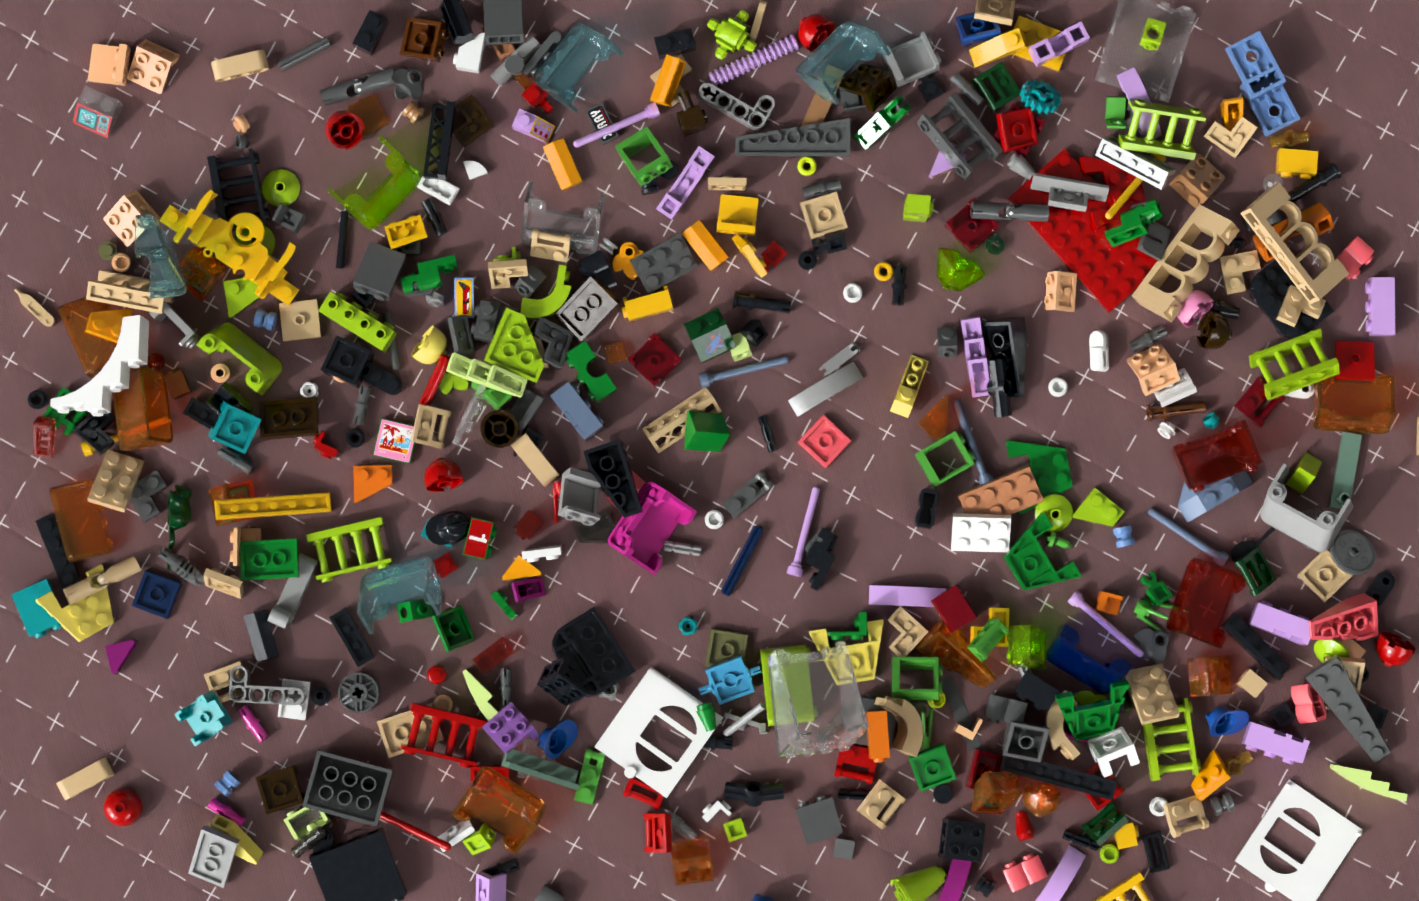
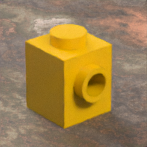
(1126, 836)

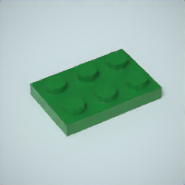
(269, 559)

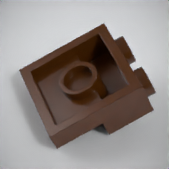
(424, 39)

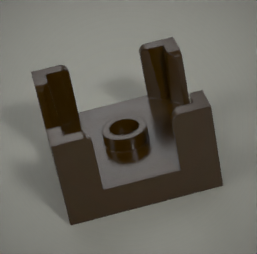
(280, 789)

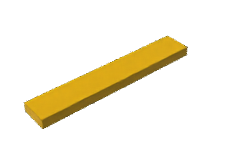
(272, 506)

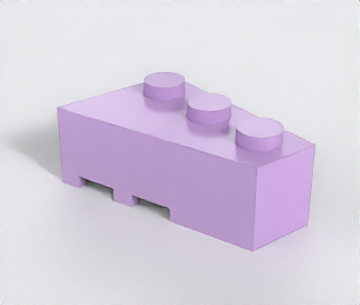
(1275, 743)

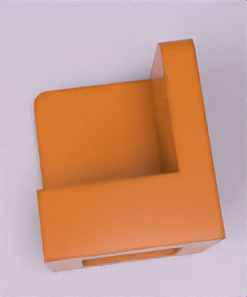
(1108, 603)

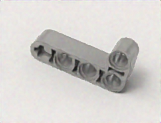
(735, 103)
(293, 593)
(268, 691)

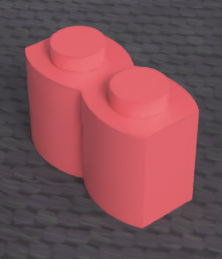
(1354, 256)
(1308, 704)
(1025, 872)

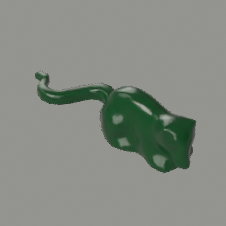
(178, 512)

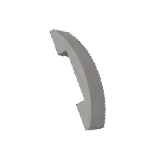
(825, 389)

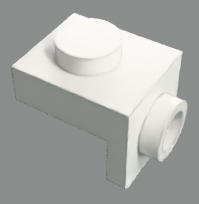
(710, 810)

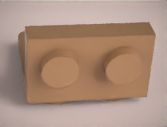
(1197, 181)

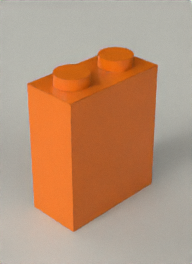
(878, 735)

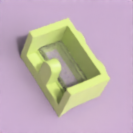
(305, 821)

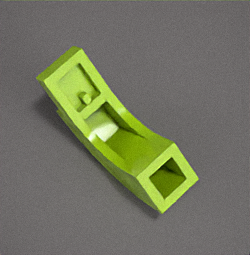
(551, 304)

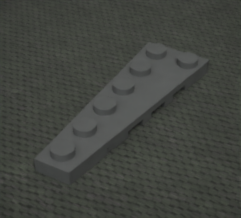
(812, 140)
(1341, 696)

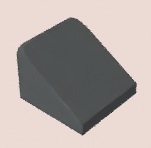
(844, 848)

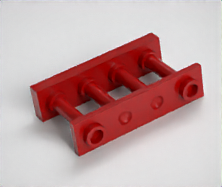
(438, 715)

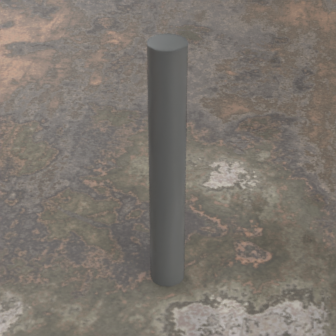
(393, 347)

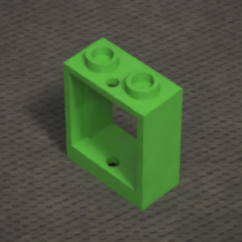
(634, 145)
(929, 471)
(916, 663)

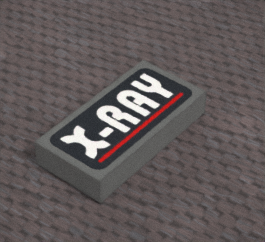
(600, 119)

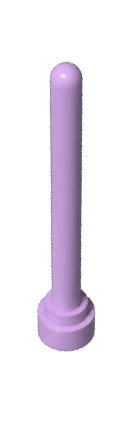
(650, 111)
(796, 568)
(1077, 600)

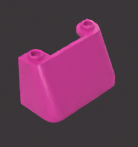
(645, 533)

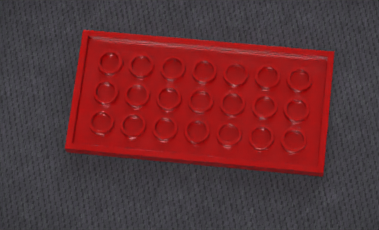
(1103, 269)

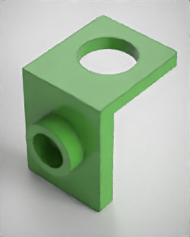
(1115, 112)

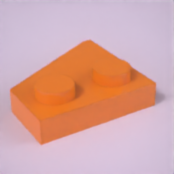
(371, 480)

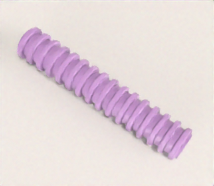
(753, 60)

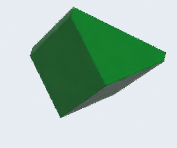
(705, 431)
(453, 628)

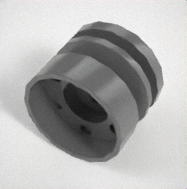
(368, 700)

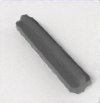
(304, 53)

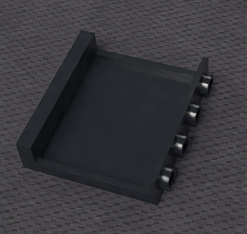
(358, 870)

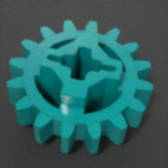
(1040, 96)

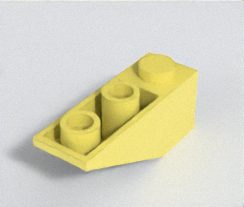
(909, 386)
(246, 848)

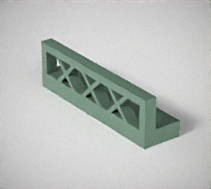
(541, 768)

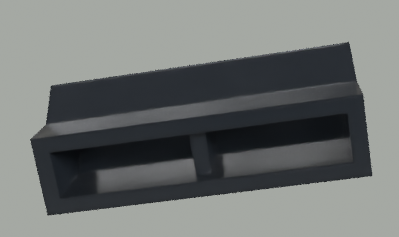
(456, 21)
(261, 636)

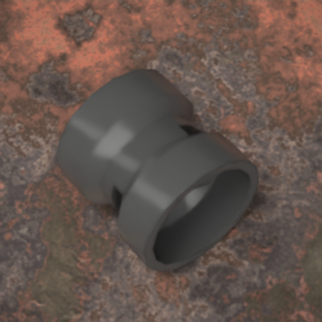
(1222, 804)

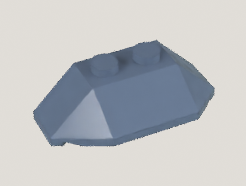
(1196, 504)

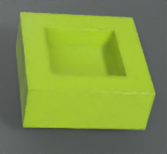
(735, 829)

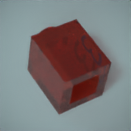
(528, 525)

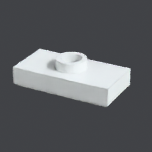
(439, 189)
(457, 833)

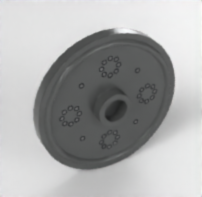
(1353, 552)

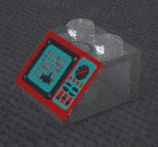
(97, 111)

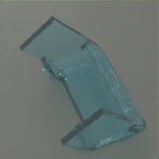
(837, 55)
(571, 62)
(398, 585)

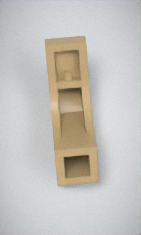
(909, 724)
(1056, 737)

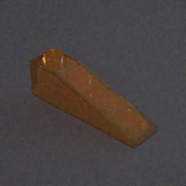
(954, 654)

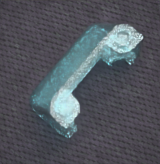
(165, 269)

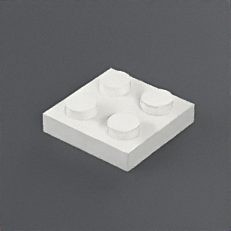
(549, 552)

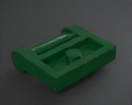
(1001, 82)
(1259, 569)
(1102, 829)

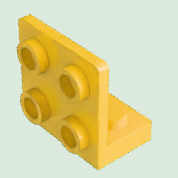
(737, 215)

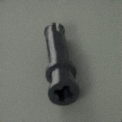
(1321, 179)
(752, 302)

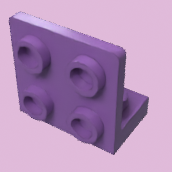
(509, 728)

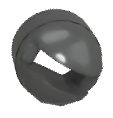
(241, 141)

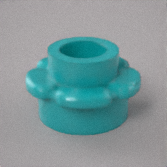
(1211, 420)
(687, 631)

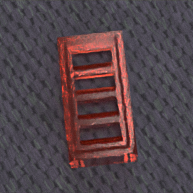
(48, 426)

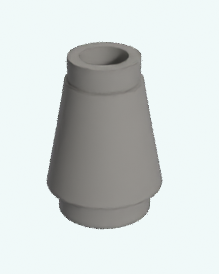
(1020, 165)

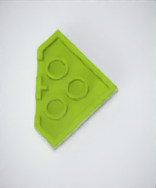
(515, 347)

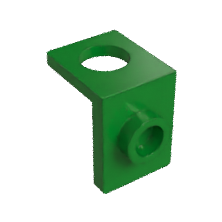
(415, 610)

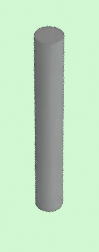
(744, 719)

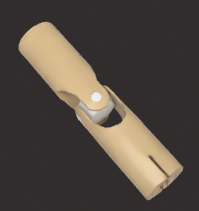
(114, 574)

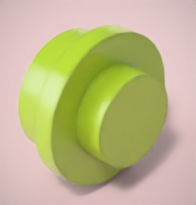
(1109, 853)

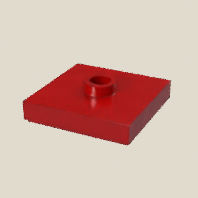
(1017, 129)
(1355, 360)

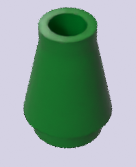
(707, 716)

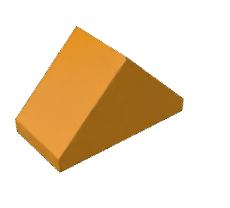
(1231, 111)
(521, 569)

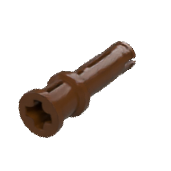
(1165, 412)

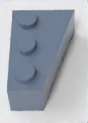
(577, 411)

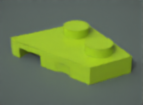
(239, 295)
(1098, 509)

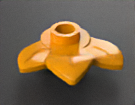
(621, 260)

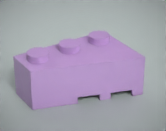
(1280, 623)

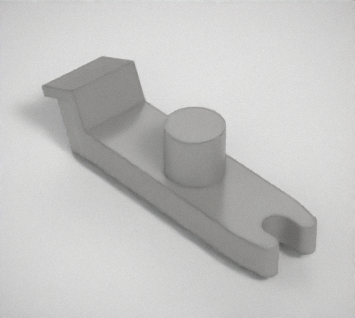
(840, 358)
(762, 726)

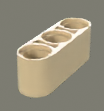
(240, 65)
(535, 460)
(85, 778)

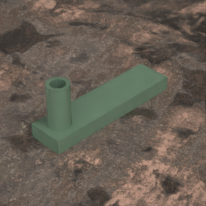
(1345, 469)

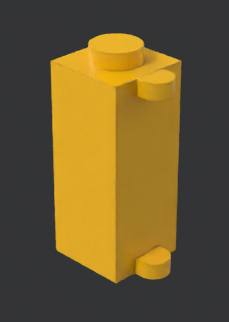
(647, 305)

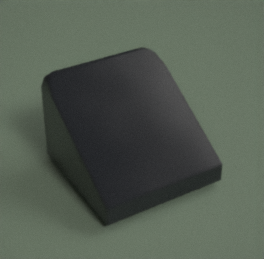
(754, 332)
(1127, 705)

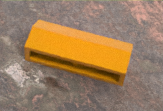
(668, 80)
(562, 164)
(705, 245)

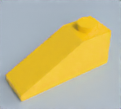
(999, 47)

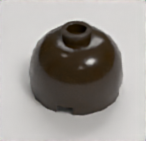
(1214, 331)
(499, 428)

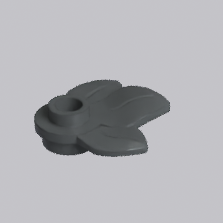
(405, 85)
(1150, 646)

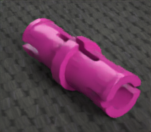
(253, 723)
(226, 811)

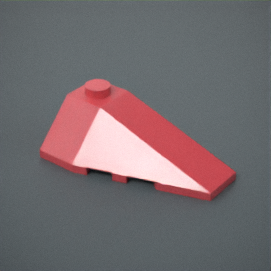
(1349, 619)

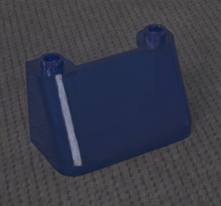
(1082, 667)

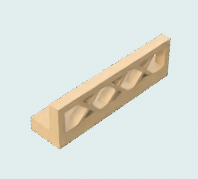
(676, 417)

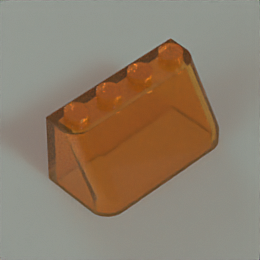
(143, 411)
(80, 522)

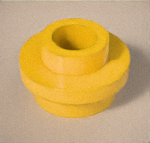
(885, 265)

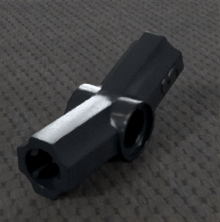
(753, 792)

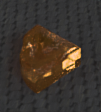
(521, 79)

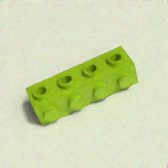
(357, 321)

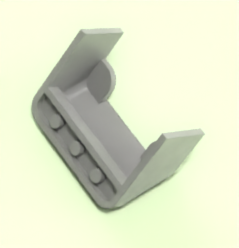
(1313, 533)

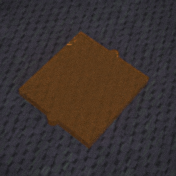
(370, 113)

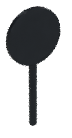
(1245, 546)

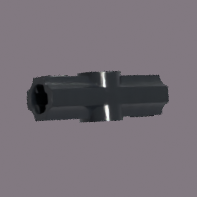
(999, 387)

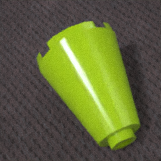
(918, 884)

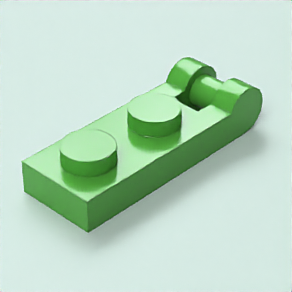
(589, 777)

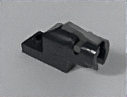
(819, 555)

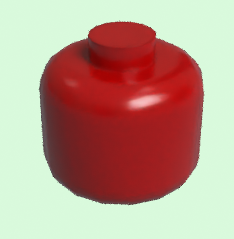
(437, 674)

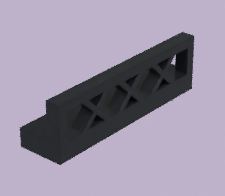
(446, 141)
(1255, 646)

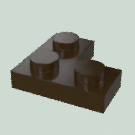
(476, 123)

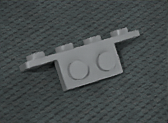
(1069, 192)

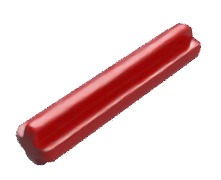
(435, 380)

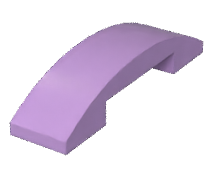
(1134, 88)
(685, 183)
(903, 595)
(1062, 876)

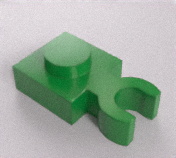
(1156, 590)
(501, 599)

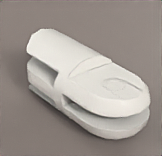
(1099, 351)

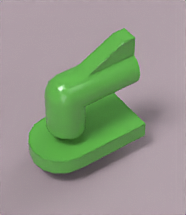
(1063, 543)

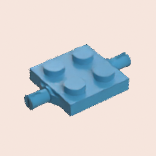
(730, 679)

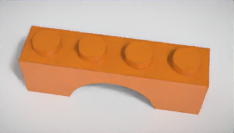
(1315, 215)

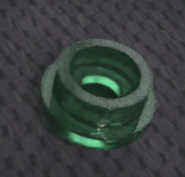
(995, 251)

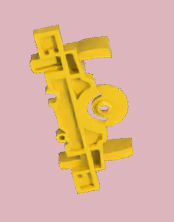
(218, 239)

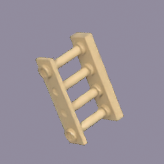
(124, 291)

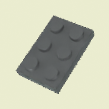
(663, 263)

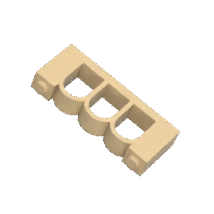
(1331, 270)
(1169, 304)

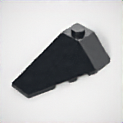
(1008, 340)
(614, 473)

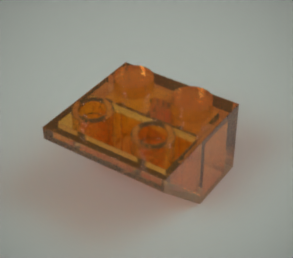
(1209, 676)
(692, 861)

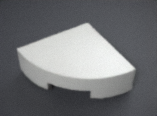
(474, 169)

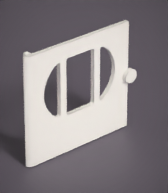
(625, 730)
(1331, 847)

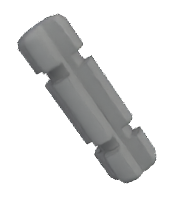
(682, 548)

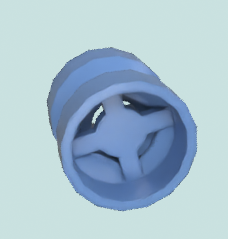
(265, 319)
(1124, 536)
(227, 783)

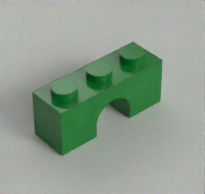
(598, 387)

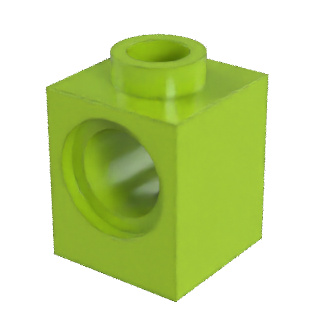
(1155, 27)

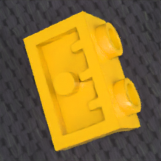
(405, 231)

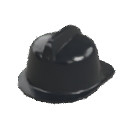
(447, 528)

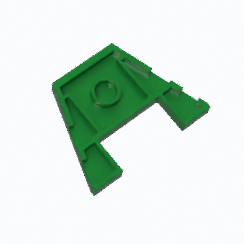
(1047, 464)
(1030, 562)
(1094, 718)

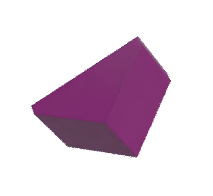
(528, 589)
(118, 654)

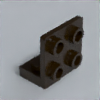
(871, 83)

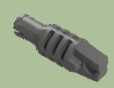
(182, 567)

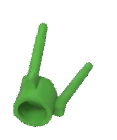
(1144, 608)
(926, 735)

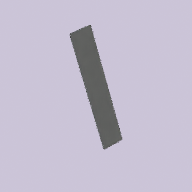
(959, 710)

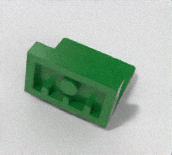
(859, 622)

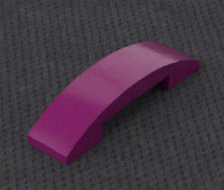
(955, 880)

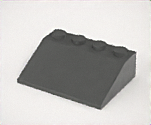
(348, 788)

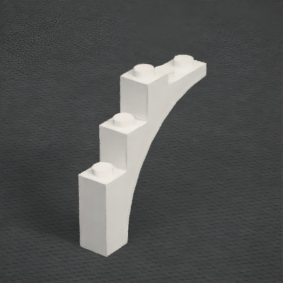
(115, 375)

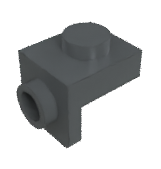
(289, 218)
(528, 284)
(947, 342)

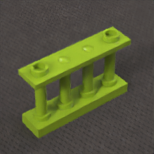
(1166, 146)
(1300, 379)
(337, 535)
(1153, 751)

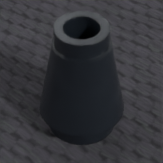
(1226, 309)

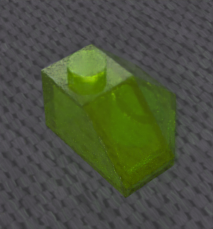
(955, 271)

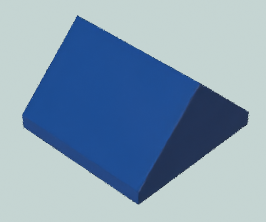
(976, 30)

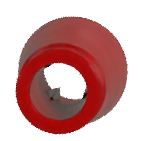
(1024, 828)

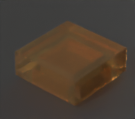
(615, 353)

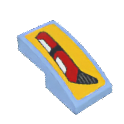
(464, 296)

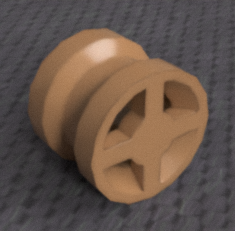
(413, 112)

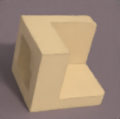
(1251, 683)

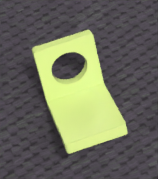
(742, 348)

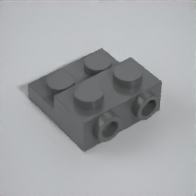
(488, 319)

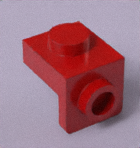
(326, 451)

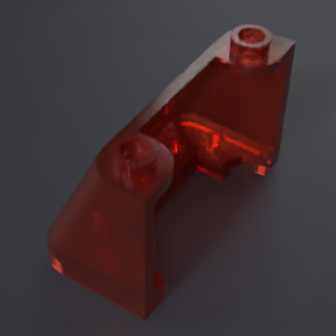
(1217, 456)
(1203, 601)

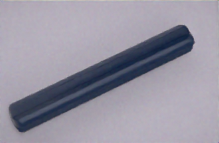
(742, 560)

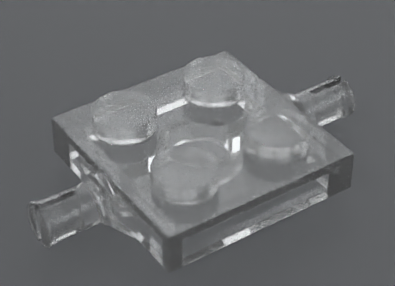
(474, 408)

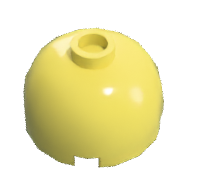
(431, 346)

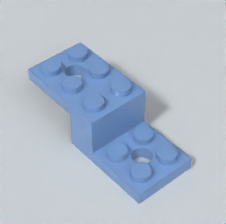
(1262, 83)

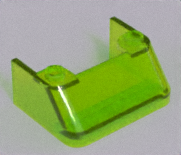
(387, 196)

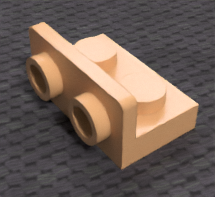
(1060, 291)

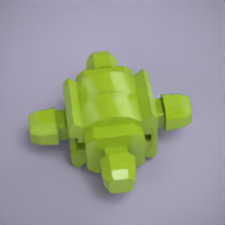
(732, 35)

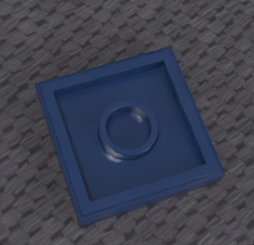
(156, 594)

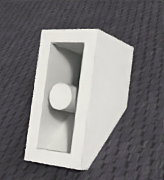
(470, 55)

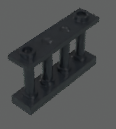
(219, 185)

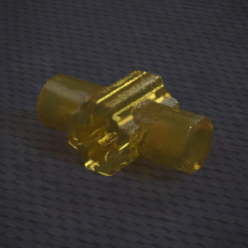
(1298, 138)
(1242, 760)

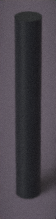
(342, 240)

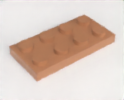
(1003, 495)

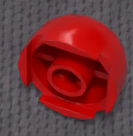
(815, 30)
(344, 129)
(442, 474)
(1393, 650)
(123, 807)

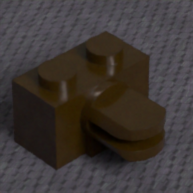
(692, 118)

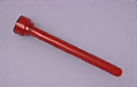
(415, 831)

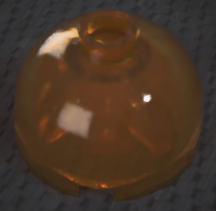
(1041, 799)

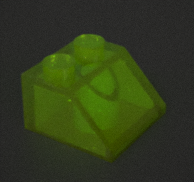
(1026, 647)

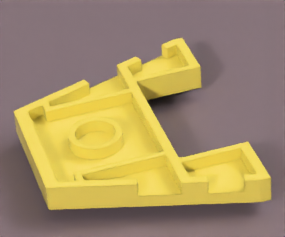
(84, 616)
(862, 655)

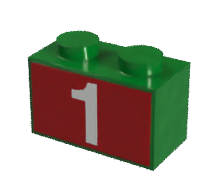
(479, 539)

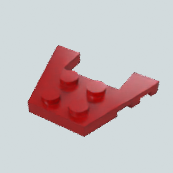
(1118, 182)

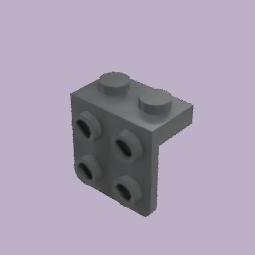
(819, 819)

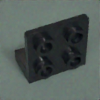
(556, 683)
(961, 840)

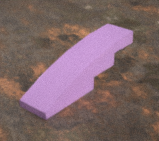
(975, 356)

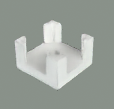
(1111, 746)

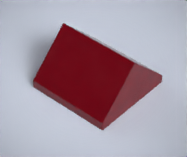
(954, 608)
(981, 763)

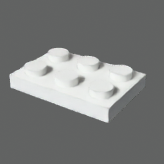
(980, 532)

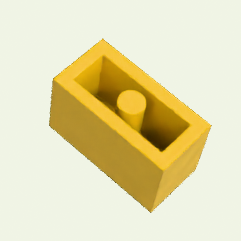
(1296, 162)

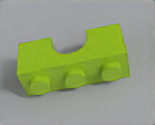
(917, 208)

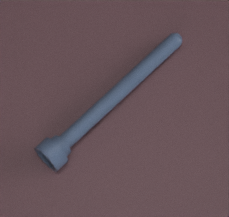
(708, 378)
(984, 476)
(1219, 557)

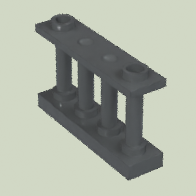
(973, 127)

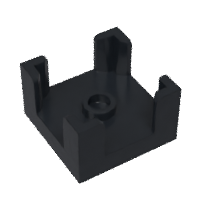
(347, 361)

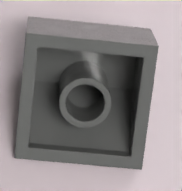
(1025, 741)

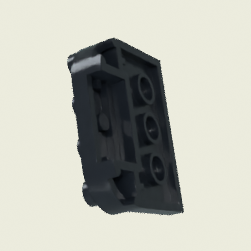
(1269, 290)
(594, 653)

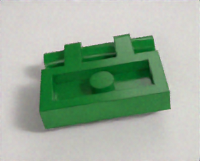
(61, 418)

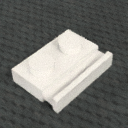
(1176, 390)
(295, 711)

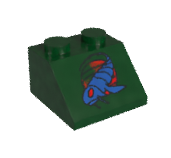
(709, 335)

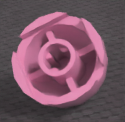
(1195, 307)

